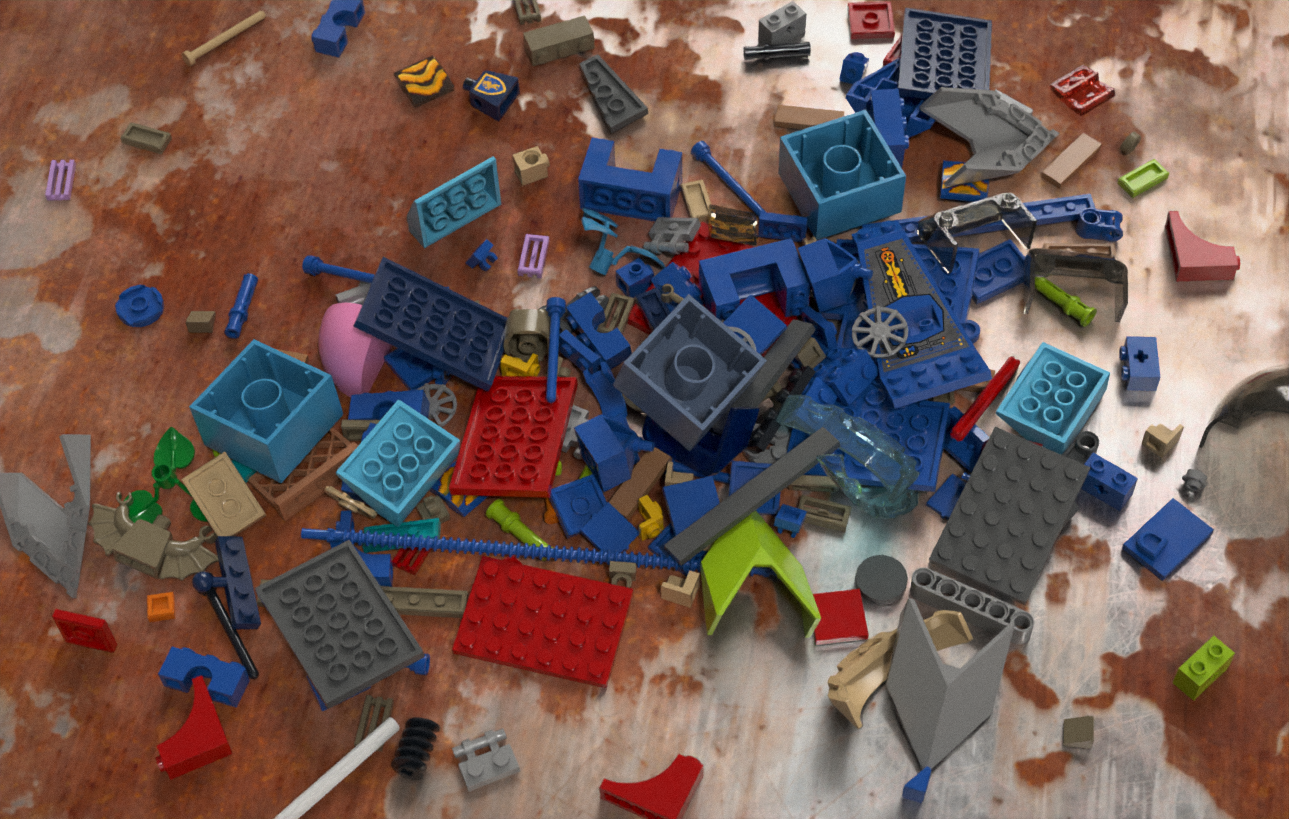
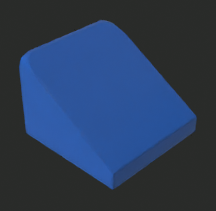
(917, 786)

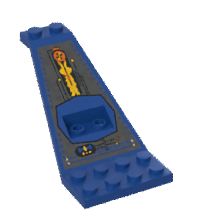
(937, 349)

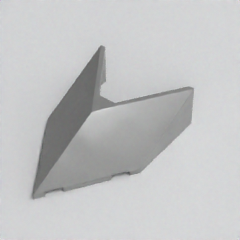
(999, 133)
(44, 528)
(939, 701)

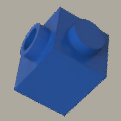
(634, 278)

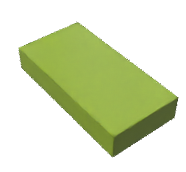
(1143, 178)

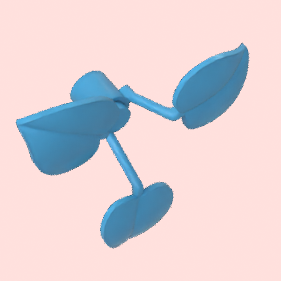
(603, 256)

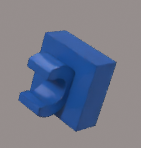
(480, 256)
(790, 519)

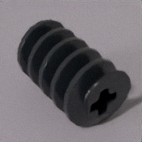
(414, 747)

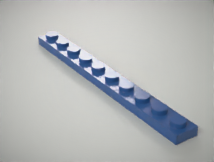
(1044, 211)

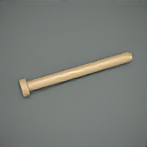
(190, 57)

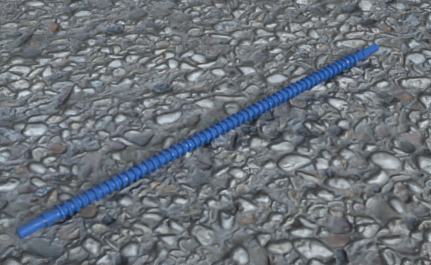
(335, 535)

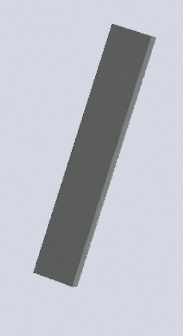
(777, 361)

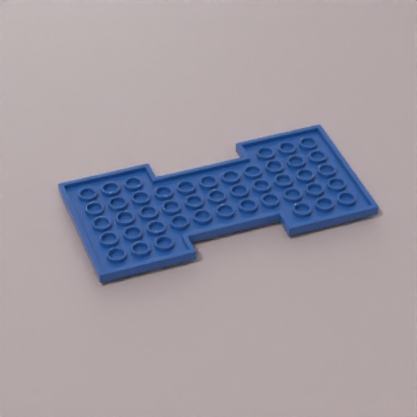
(918, 425)

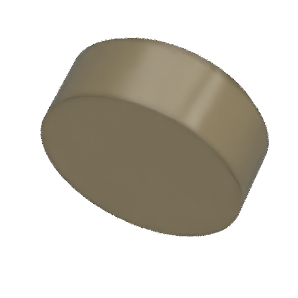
(1130, 143)

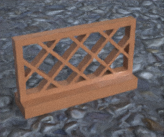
(310, 487)

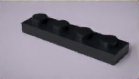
(764, 434)

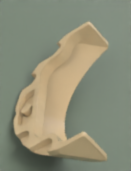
(870, 663)

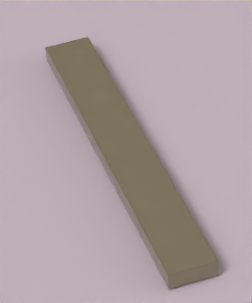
(421, 601)

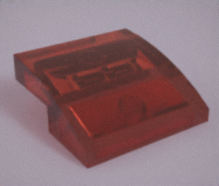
(1082, 90)

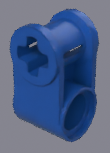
(1099, 223)

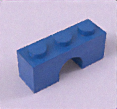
(330, 35)
(585, 316)
(375, 405)
(227, 679)

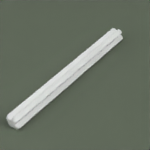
(340, 770)

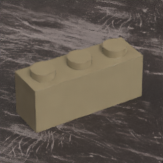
(558, 40)

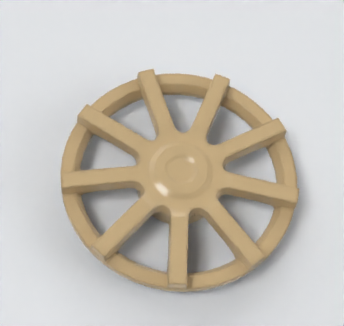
(350, 504)

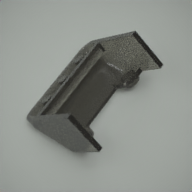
(938, 228)
(1046, 262)

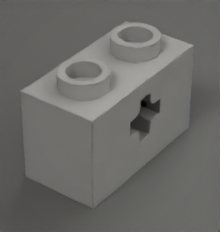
(782, 24)

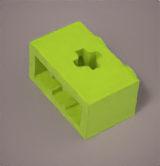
(1203, 668)

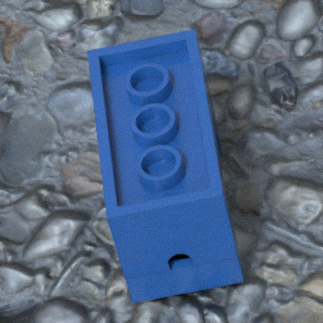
(629, 191)
(756, 272)

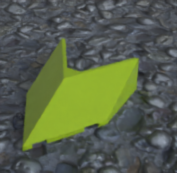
(733, 557)

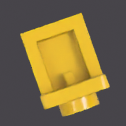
(653, 518)

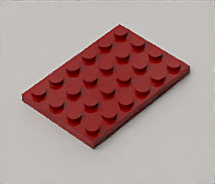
(514, 438)
(543, 621)

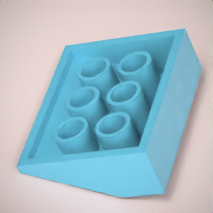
(455, 203)
(1053, 398)
(399, 462)

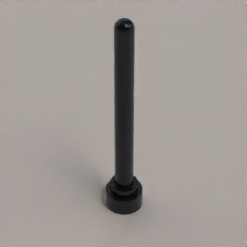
(232, 634)

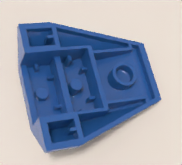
(887, 78)

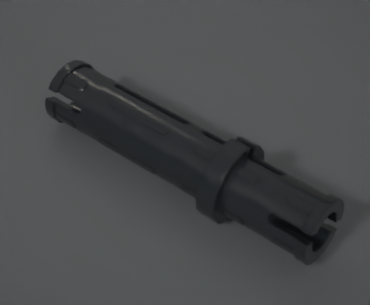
(778, 50)

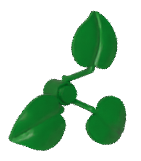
(171, 453)

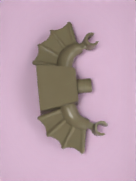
(149, 545)

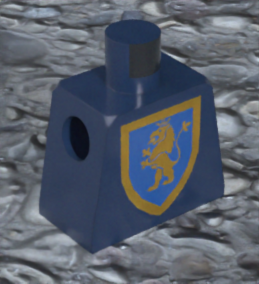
(492, 93)

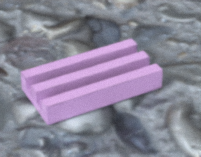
(52, 179)
(530, 271)

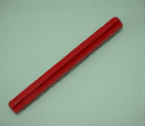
(985, 399)

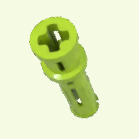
(1071, 304)
(511, 523)

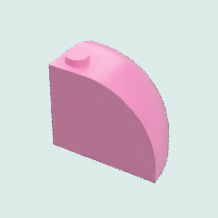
(349, 352)

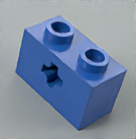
(1141, 363)
(1108, 482)

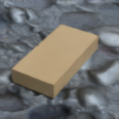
(696, 199)

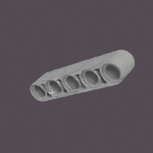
(963, 595)

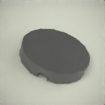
(881, 579)

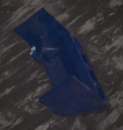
(712, 451)

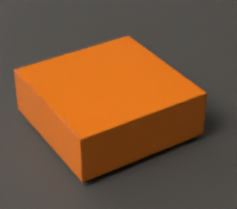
(161, 607)

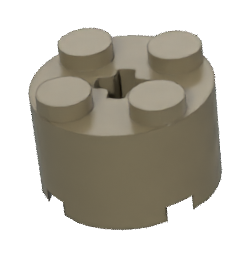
(528, 333)

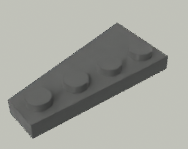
(613, 97)

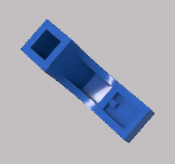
(379, 564)

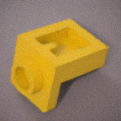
(517, 367)

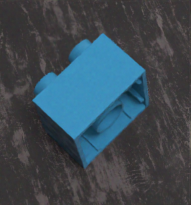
(841, 174)
(267, 410)

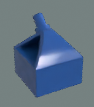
(831, 272)
(609, 449)

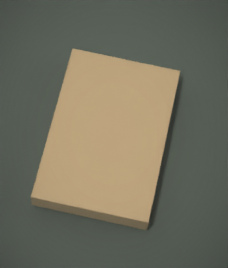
(224, 496)

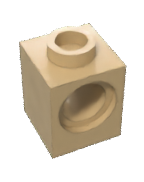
(530, 165)

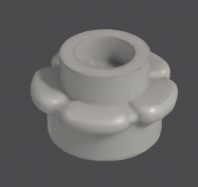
(1194, 479)

